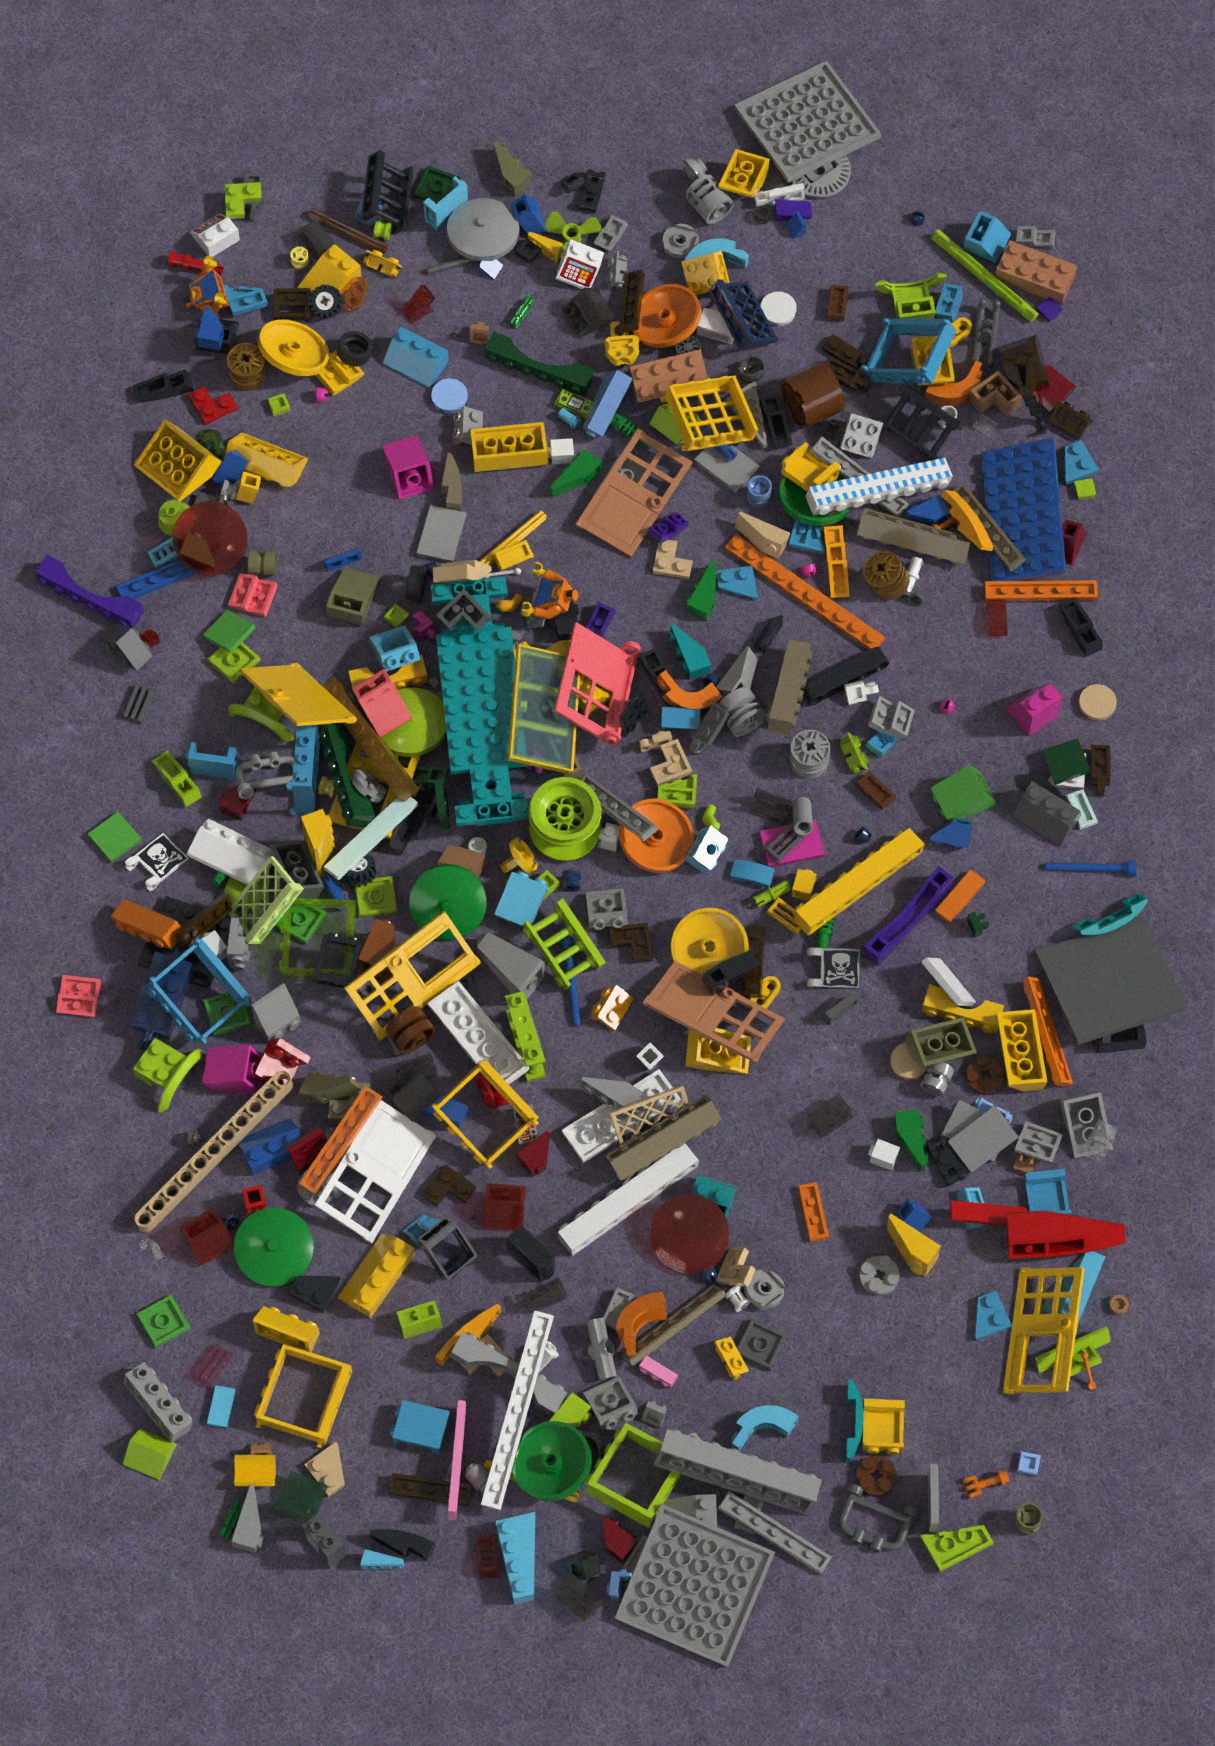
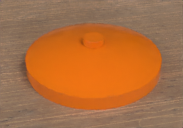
(668, 315)
(667, 846)

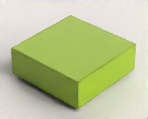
(278, 404)
(1085, 489)
(396, 616)

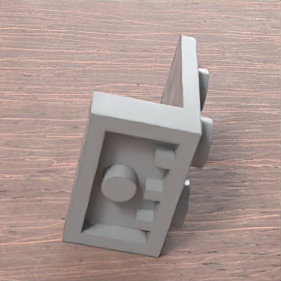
(860, 434)

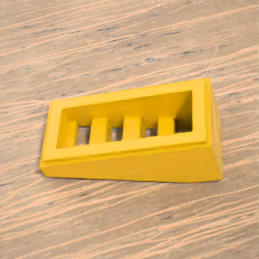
(548, 246)

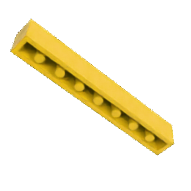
(858, 881)

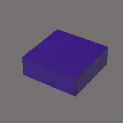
(1049, 309)

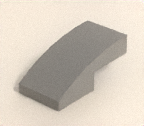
(611, 233)
(1031, 237)

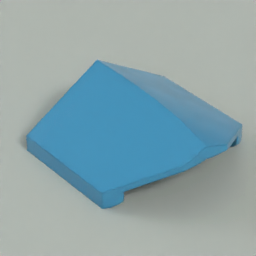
(418, 1228)

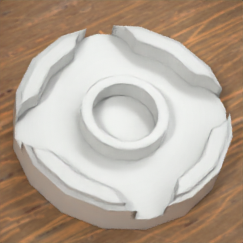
(779, 308)

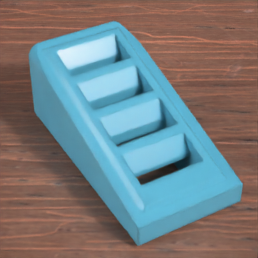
(158, 549)
(374, 1560)

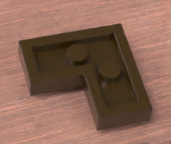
(635, 936)
(448, 1182)

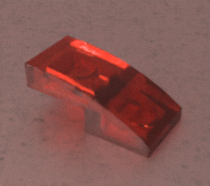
(997, 618)

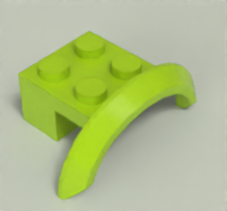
(913, 298)
(262, 711)
(165, 1068)

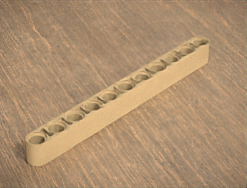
(212, 1160)

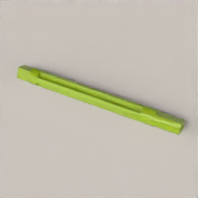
(984, 275)

